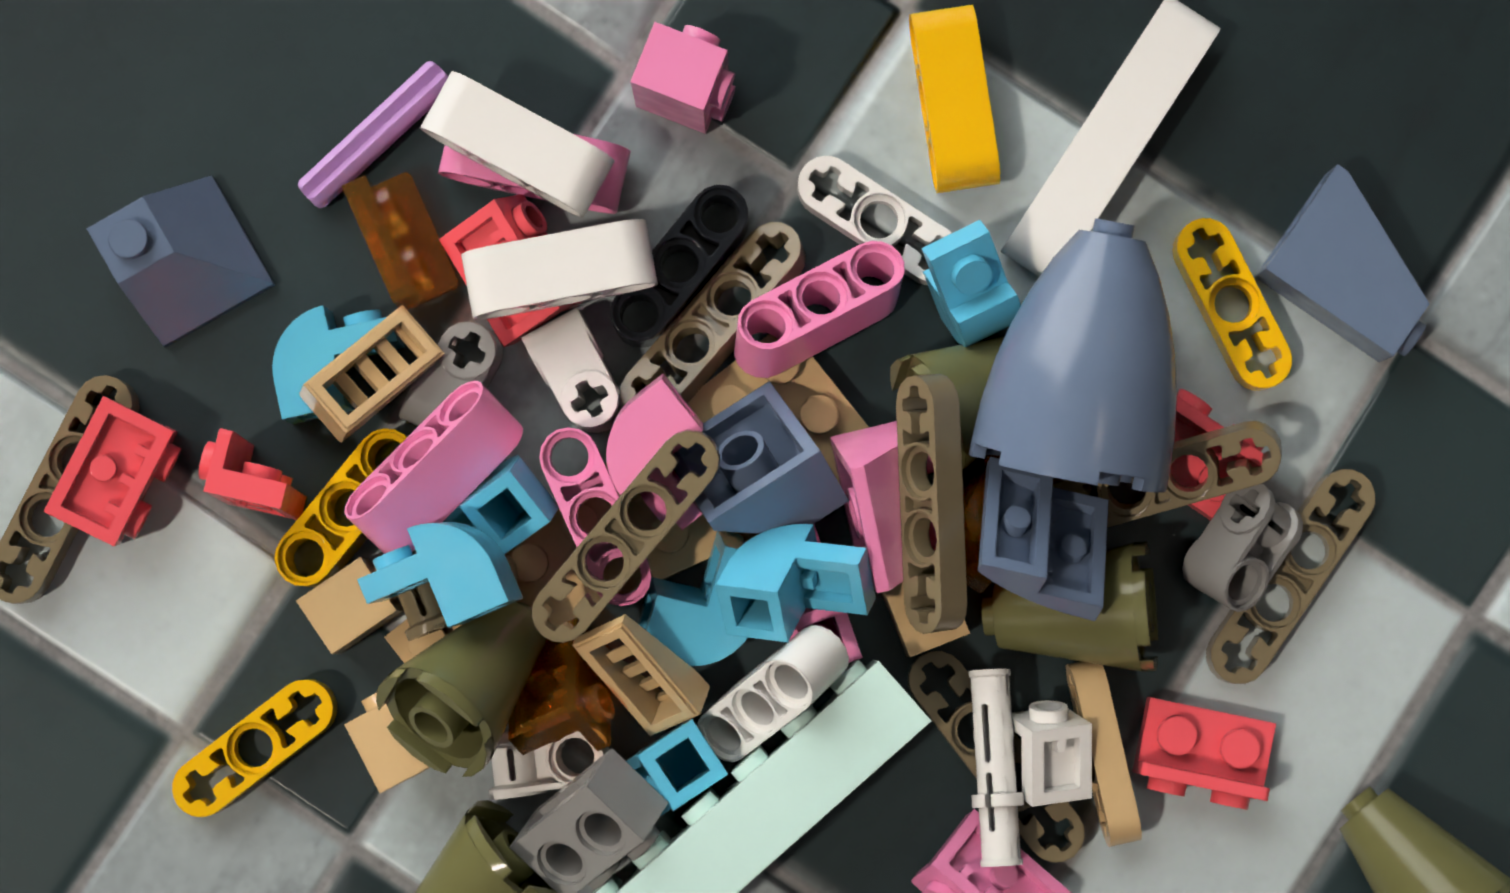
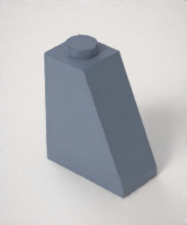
(1347, 271)

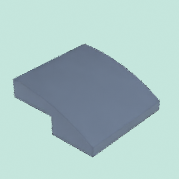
(1043, 541)

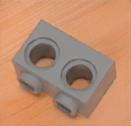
(591, 826)

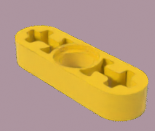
(1242, 279)
(207, 763)

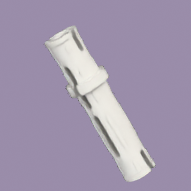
(995, 768)

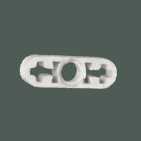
(876, 194)

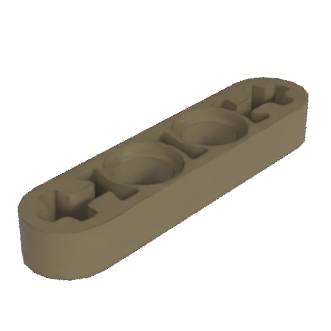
(704, 318)
(931, 427)
(1240, 472)
(41, 489)
(630, 539)
(1296, 581)
(931, 702)

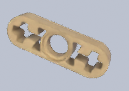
(1110, 772)

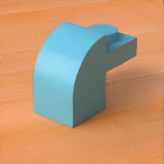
(969, 284)
(310, 346)
(507, 505)
(460, 564)
(783, 574)
(691, 617)
(679, 764)

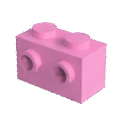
(683, 77)

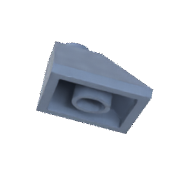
(181, 258)
(766, 468)

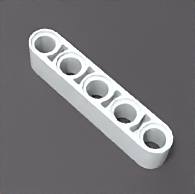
(1113, 134)

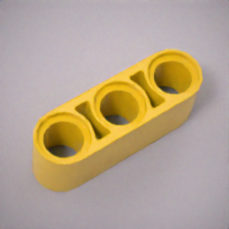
(954, 99)
(319, 519)

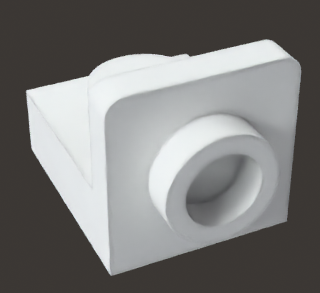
(1054, 753)

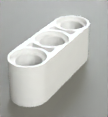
(517, 144)
(559, 269)
(774, 693)

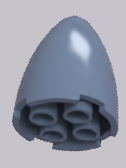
(1087, 370)

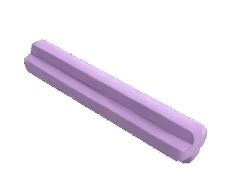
(373, 135)

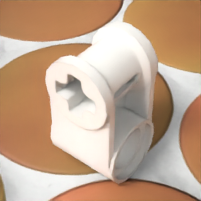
(571, 364)
(534, 771)

